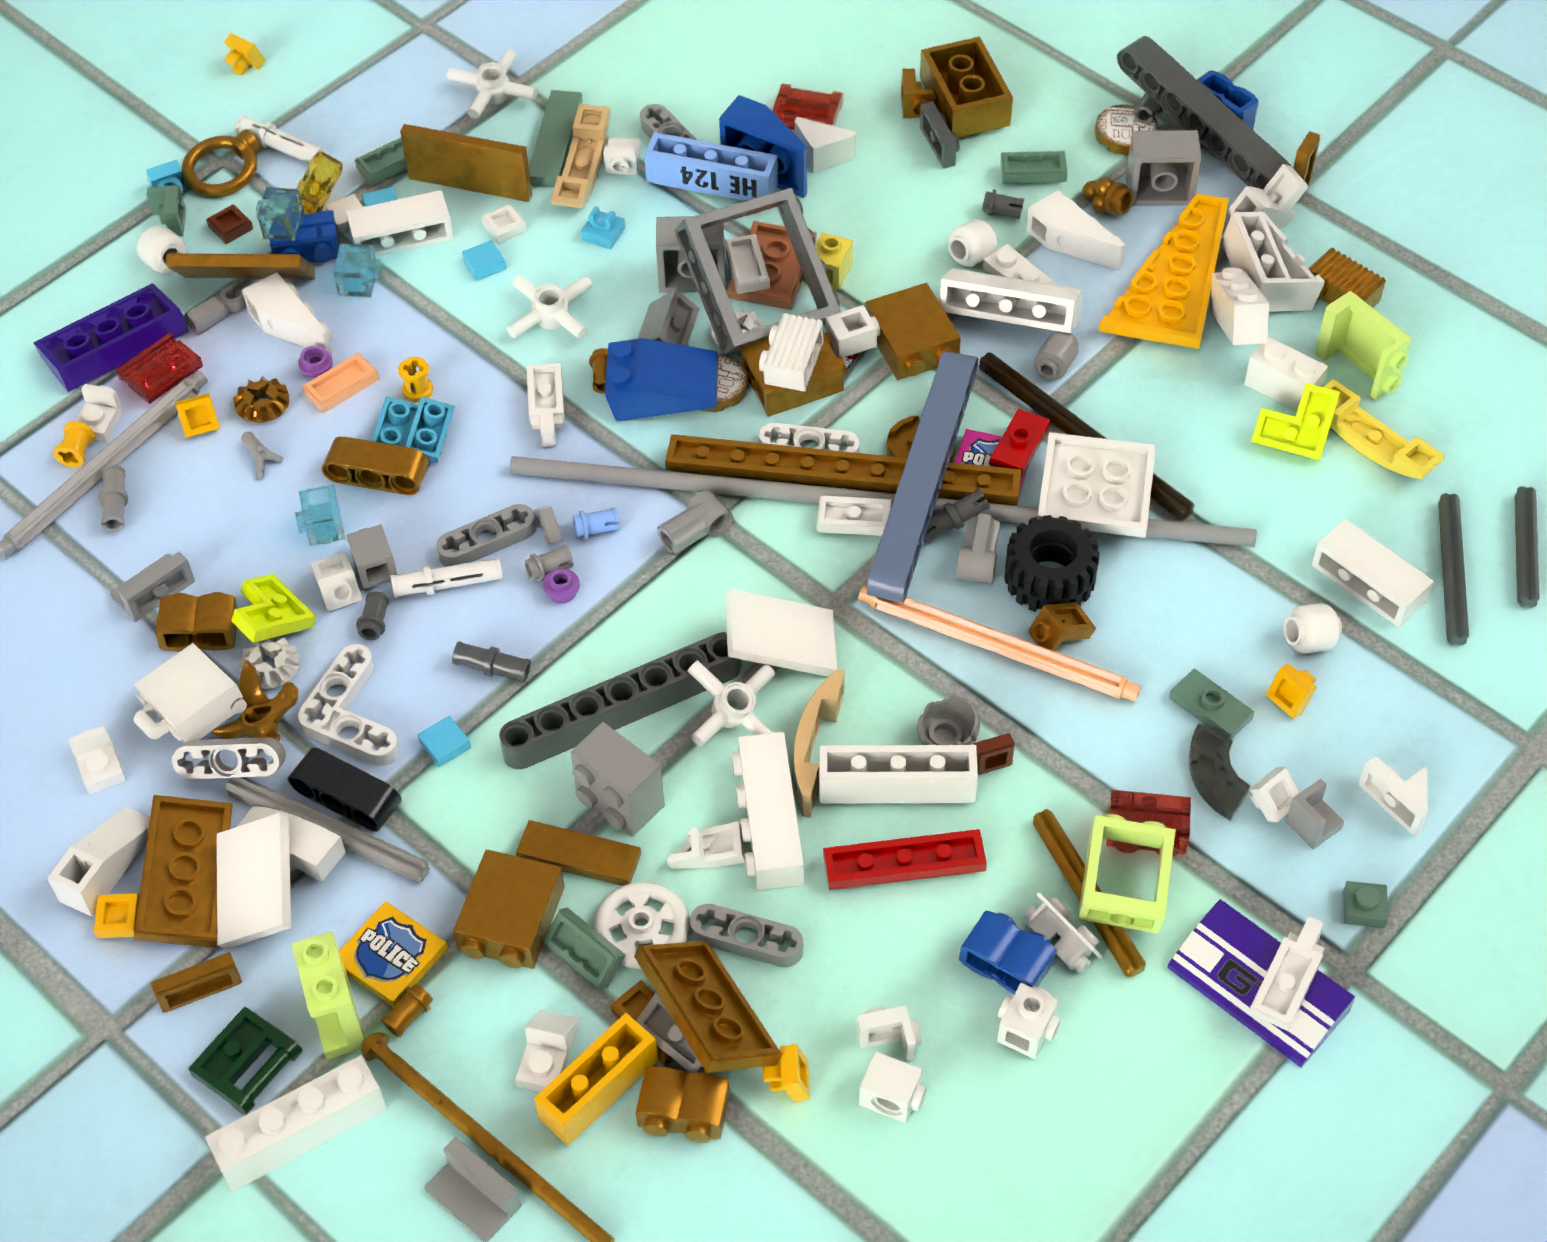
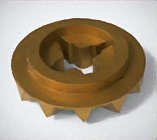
(264, 409)

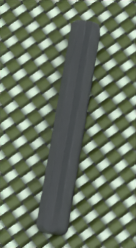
(1526, 547)

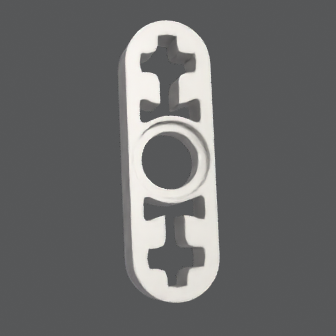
(798, 433)

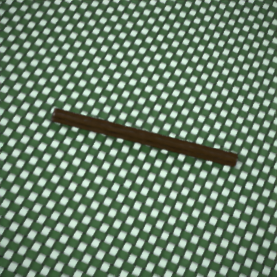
(1073, 425)

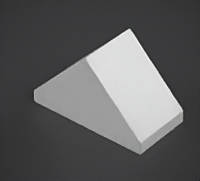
(825, 143)

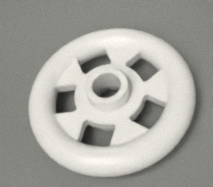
(638, 895)

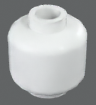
(972, 243)
(156, 244)
(1312, 628)

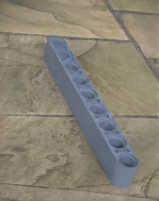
(922, 477)

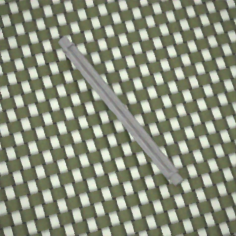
(91, 472)

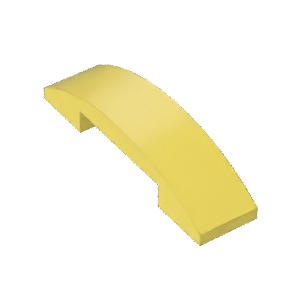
(1378, 441)

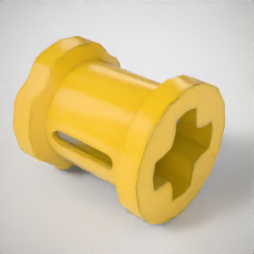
(415, 378)
(74, 444)

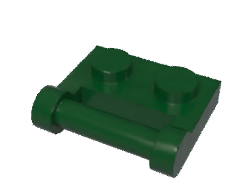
(236, 1051)

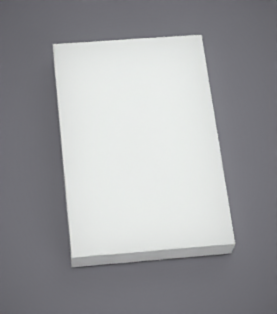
(780, 633)
(253, 881)

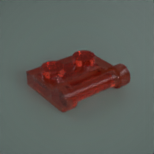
(807, 105)

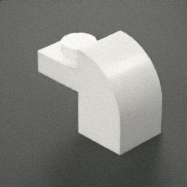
(1275, 199)

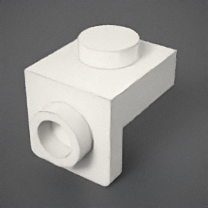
(886, 1026)

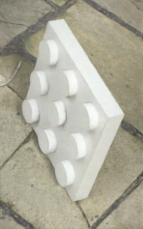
(1098, 483)

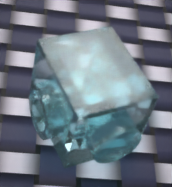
(280, 213)
(356, 270)
(320, 515)

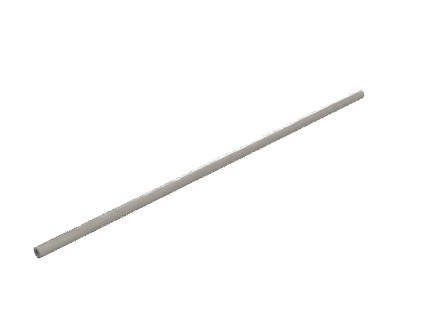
(812, 494)

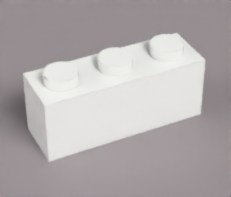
(402, 223)
(1239, 307)
(1372, 573)

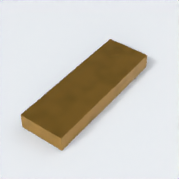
(580, 853)

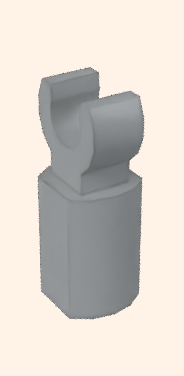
(215, 310)

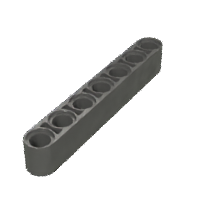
(1200, 110)
(603, 703)

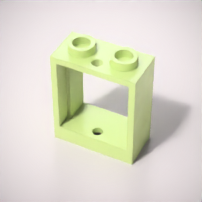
(1122, 910)

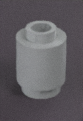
(1056, 355)

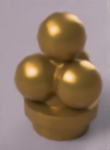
(1108, 196)

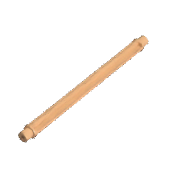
(1007, 645)

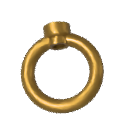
(244, 146)

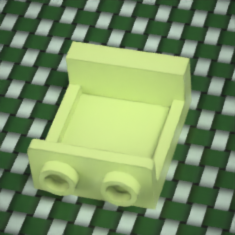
(1365, 340)
(328, 994)

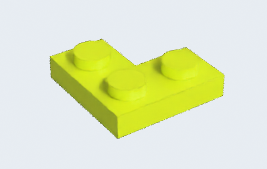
(1301, 434)
(273, 610)

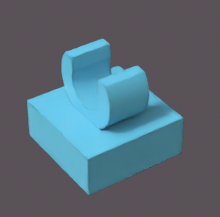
(165, 175)
(603, 228)

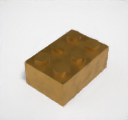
(966, 86)

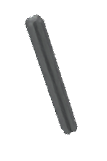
(1453, 569)

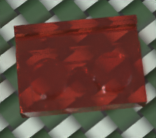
(159, 368)

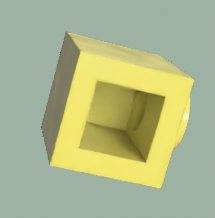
(837, 256)

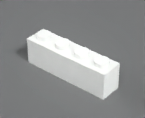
(1010, 300)
(898, 773)
(770, 811)
(296, 1123)

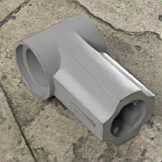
(702, 517)
(978, 555)

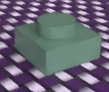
(1365, 904)

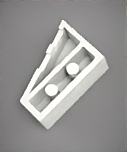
(1261, 250)

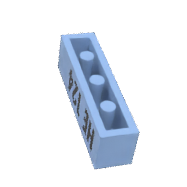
(710, 167)

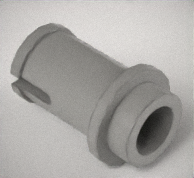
(539, 566)

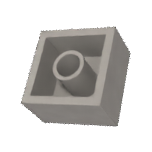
(1163, 167)
(671, 263)
(617, 779)

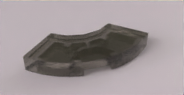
(1213, 771)

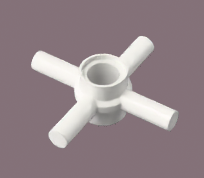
(492, 84)
(549, 307)
(722, 713)

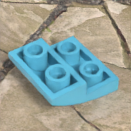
(414, 425)

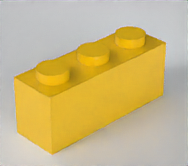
(596, 1079)

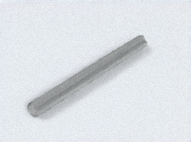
(352, 838)

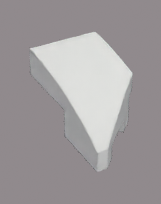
(710, 848)

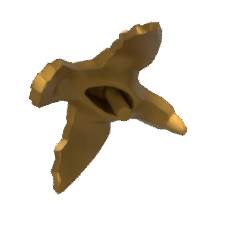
(261, 714)

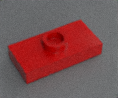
(1020, 441)

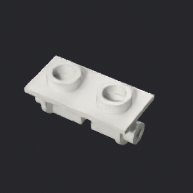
(1074, 944)

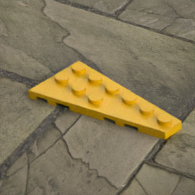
(1173, 286)

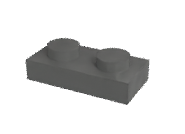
(938, 135)

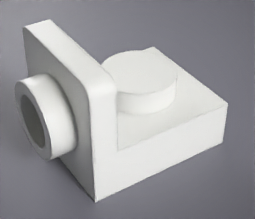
(622, 156)
(100, 410)
(336, 581)
(96, 760)

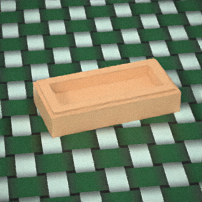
(340, 383)

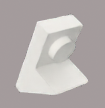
(1402, 800)
(547, 1049)

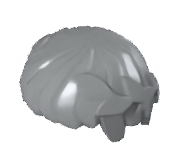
(949, 722)

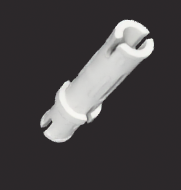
(270, 136)
(446, 577)

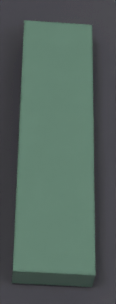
(554, 137)

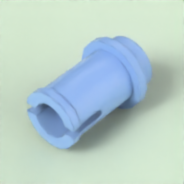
(595, 522)

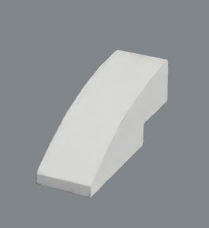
(310, 845)

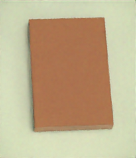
(781, 266)

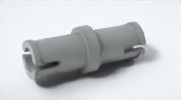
(113, 498)

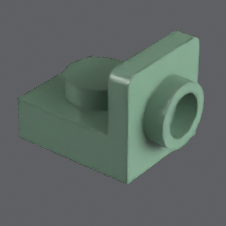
(169, 205)

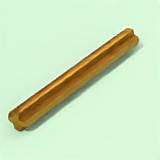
(1073, 869)

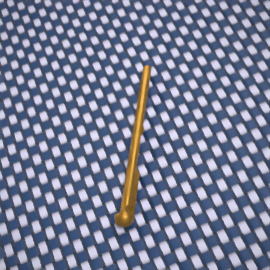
(376, 1046)

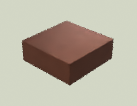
(229, 224)
(994, 753)

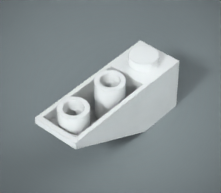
(1071, 231)
(283, 315)
(99, 860)

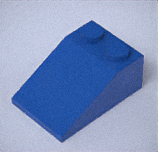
(757, 128)
(659, 378)

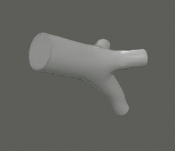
(259, 453)

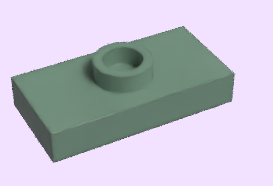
(382, 162)
(1033, 167)
(1211, 704)
(583, 948)

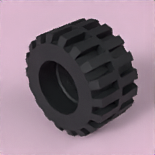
(1056, 542)

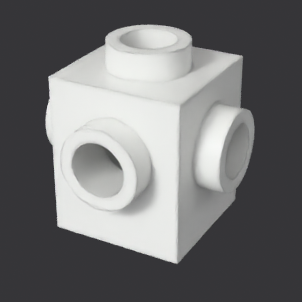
(1028, 1020)

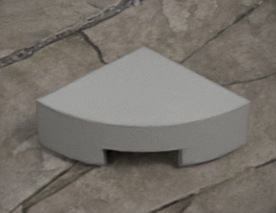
(546, 519)

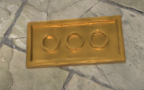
(466, 162)
(240, 265)
(181, 872)
(707, 1006)

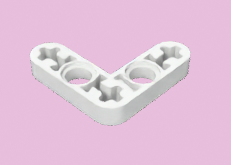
(336, 714)

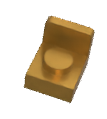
(912, 94)
(1059, 624)

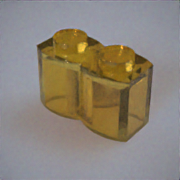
(319, 182)

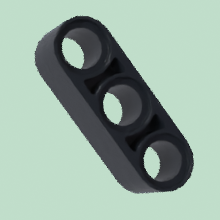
(344, 789)

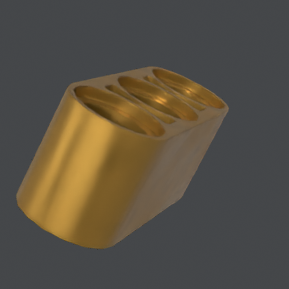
(375, 465)

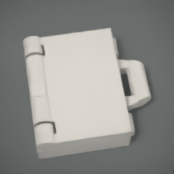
(187, 697)

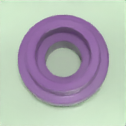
(315, 361)
(564, 592)

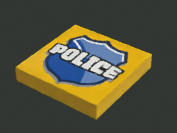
(391, 953)

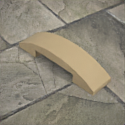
(584, 157)
(822, 706)

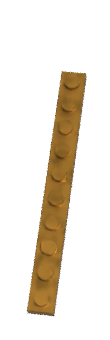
(830, 468)

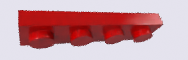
(904, 859)

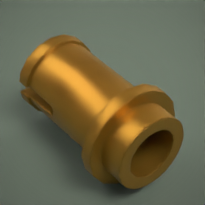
(598, 362)
(407, 1010)

